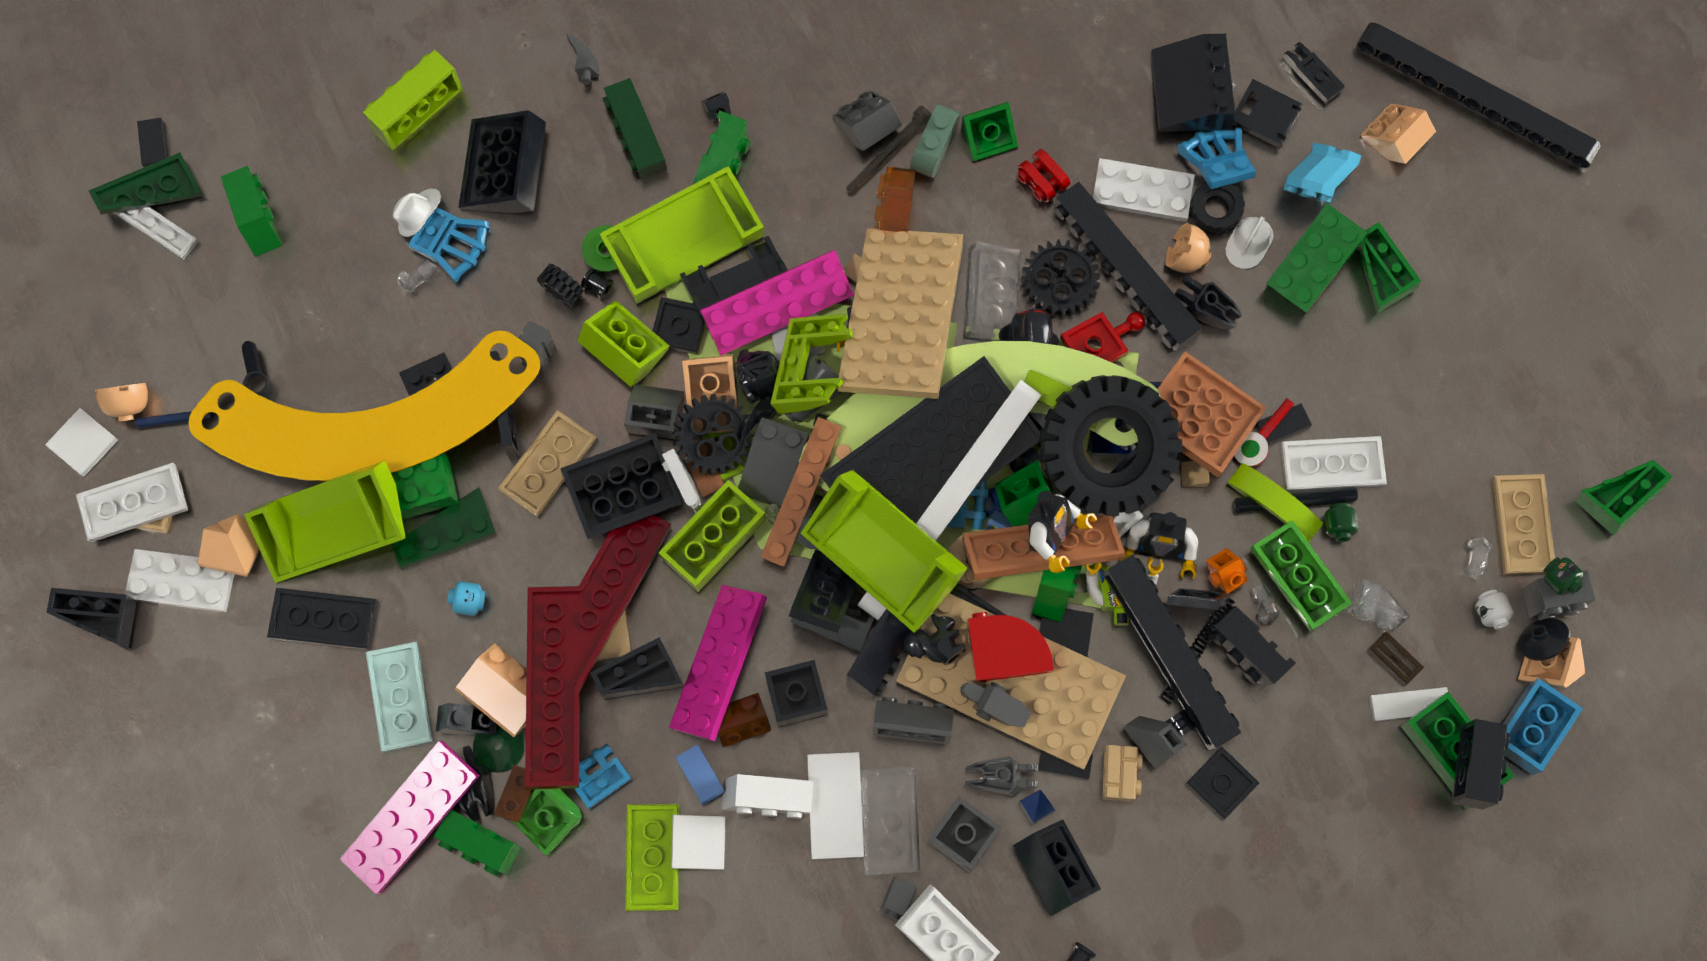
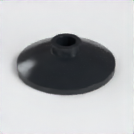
(1544, 639)

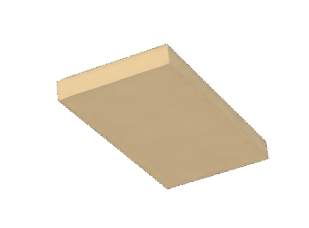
(537, 473)
(1523, 523)

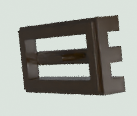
(1388, 665)

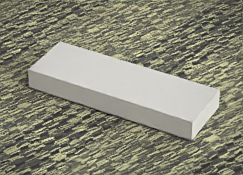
(1402, 704)

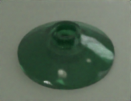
(502, 759)

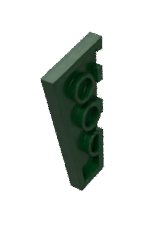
(152, 185)
(447, 531)

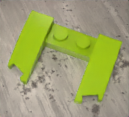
(790, 390)

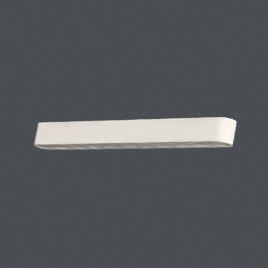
(970, 471)

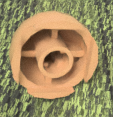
(1189, 250)
(122, 400)

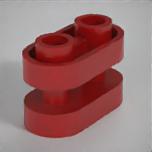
(1030, 175)

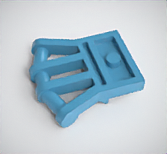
(1221, 169)
(438, 231)

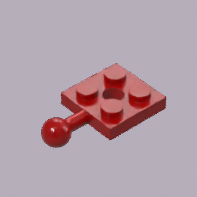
(1100, 329)

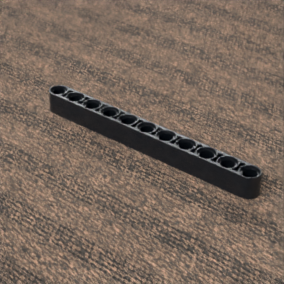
(1478, 95)

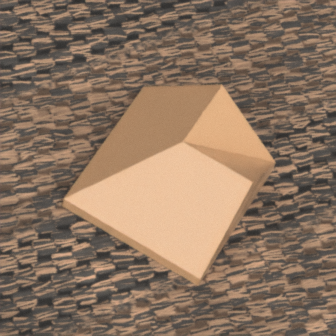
(229, 546)
(1559, 670)

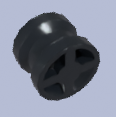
(1181, 723)

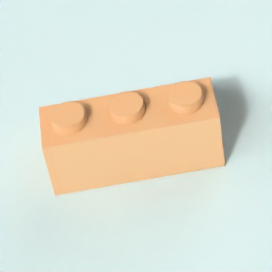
(497, 688)

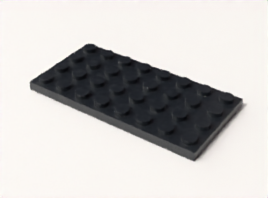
(926, 444)

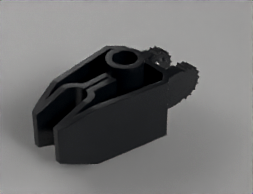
(1209, 304)
(479, 791)

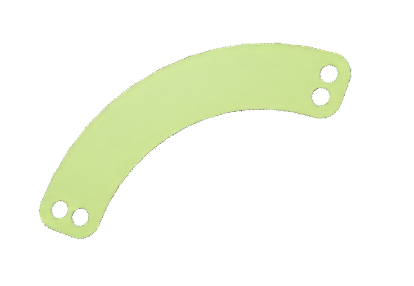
(868, 414)

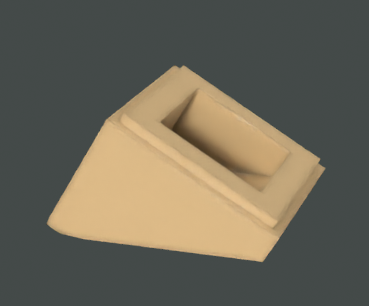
(1193, 475)

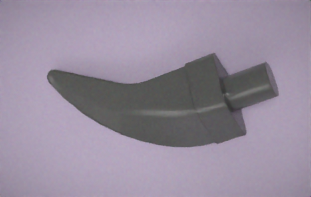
(586, 63)

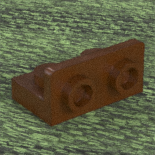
(513, 796)

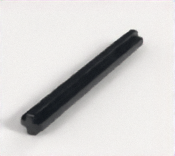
(1307, 498)

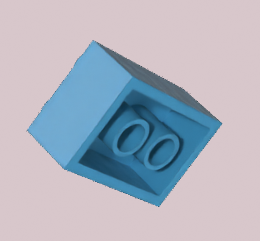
(1538, 725)

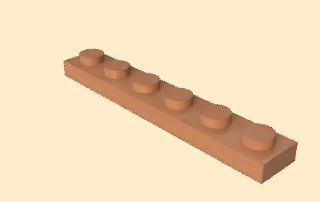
(801, 491)

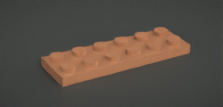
(1009, 553)

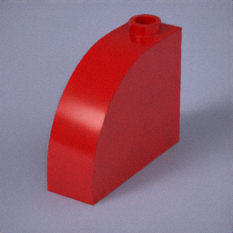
(1006, 648)

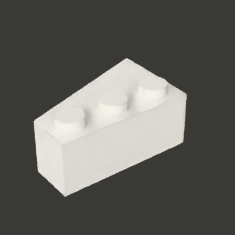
(767, 795)

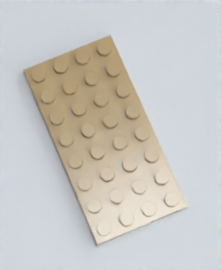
(901, 313)
(1064, 705)

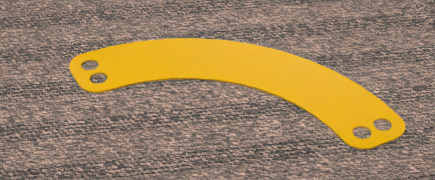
(401, 433)

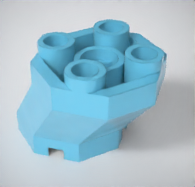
(1321, 172)

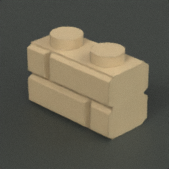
(1120, 773)

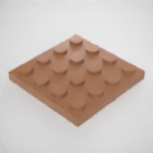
(1210, 413)

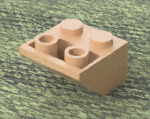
(1399, 132)

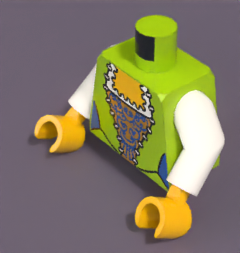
(1103, 595)

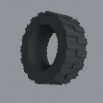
(1216, 225)

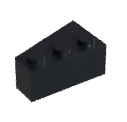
(98, 613)
(1248, 647)
(637, 672)

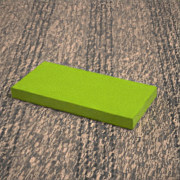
(649, 876)

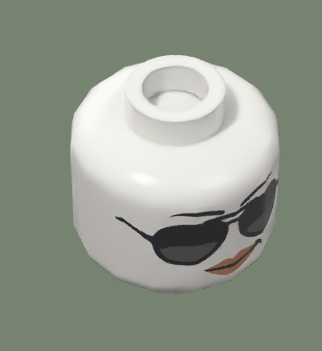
(1494, 609)

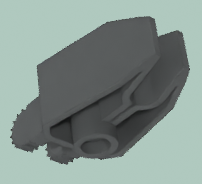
(994, 703)
(1002, 776)

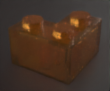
(896, 195)

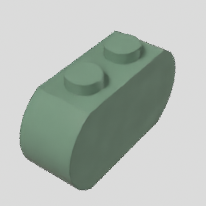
(935, 141)

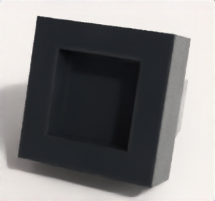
(715, 102)

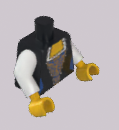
(1051, 523)
(1165, 537)

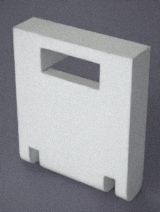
(683, 479)

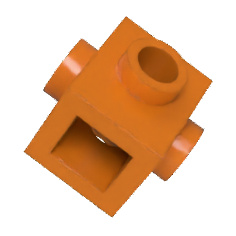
(1226, 571)

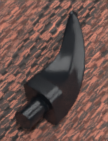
(762, 409)

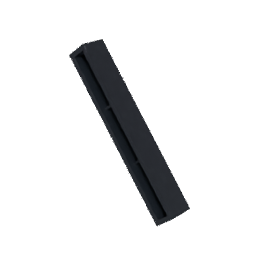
(1127, 267)
(1171, 652)

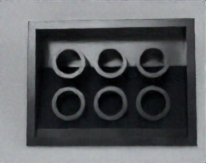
(1194, 84)
(503, 163)
(620, 486)

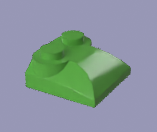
(548, 818)

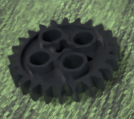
(1075, 263)
(707, 412)

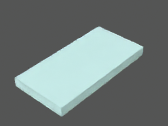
(399, 697)

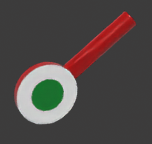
(1255, 447)

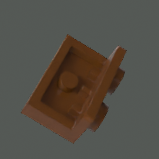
(743, 720)

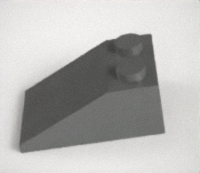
(772, 462)

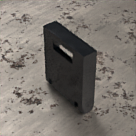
(1271, 115)

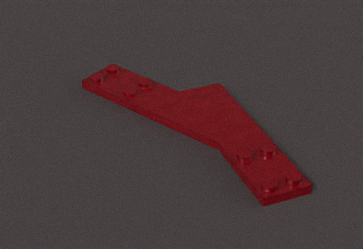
(565, 640)

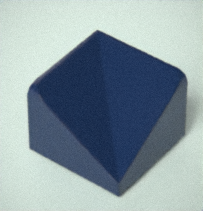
(1036, 806)

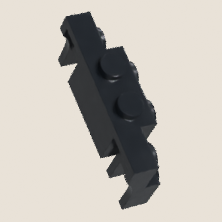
(763, 265)

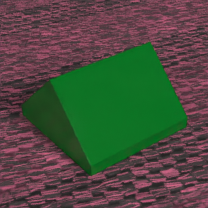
(989, 131)

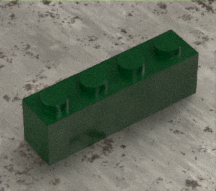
(635, 129)

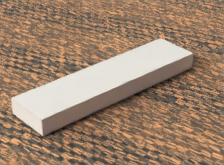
(160, 230)

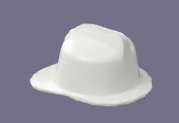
(414, 210)
(1249, 242)

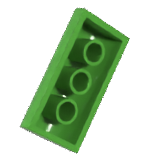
(1301, 576)

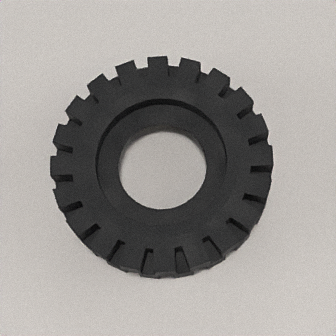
(1065, 435)

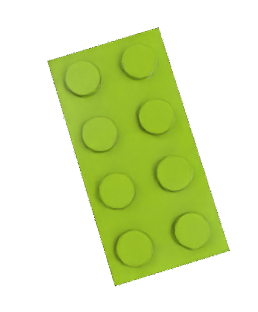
(413, 99)
(713, 535)

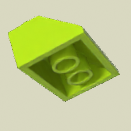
(622, 343)

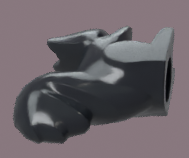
(939, 646)

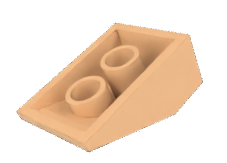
(709, 377)

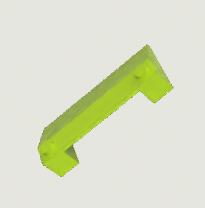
(682, 233)
(328, 522)
(883, 550)

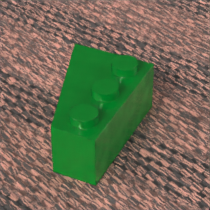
(726, 147)
(250, 210)
(1385, 269)
(1623, 497)
(1054, 592)
(477, 843)

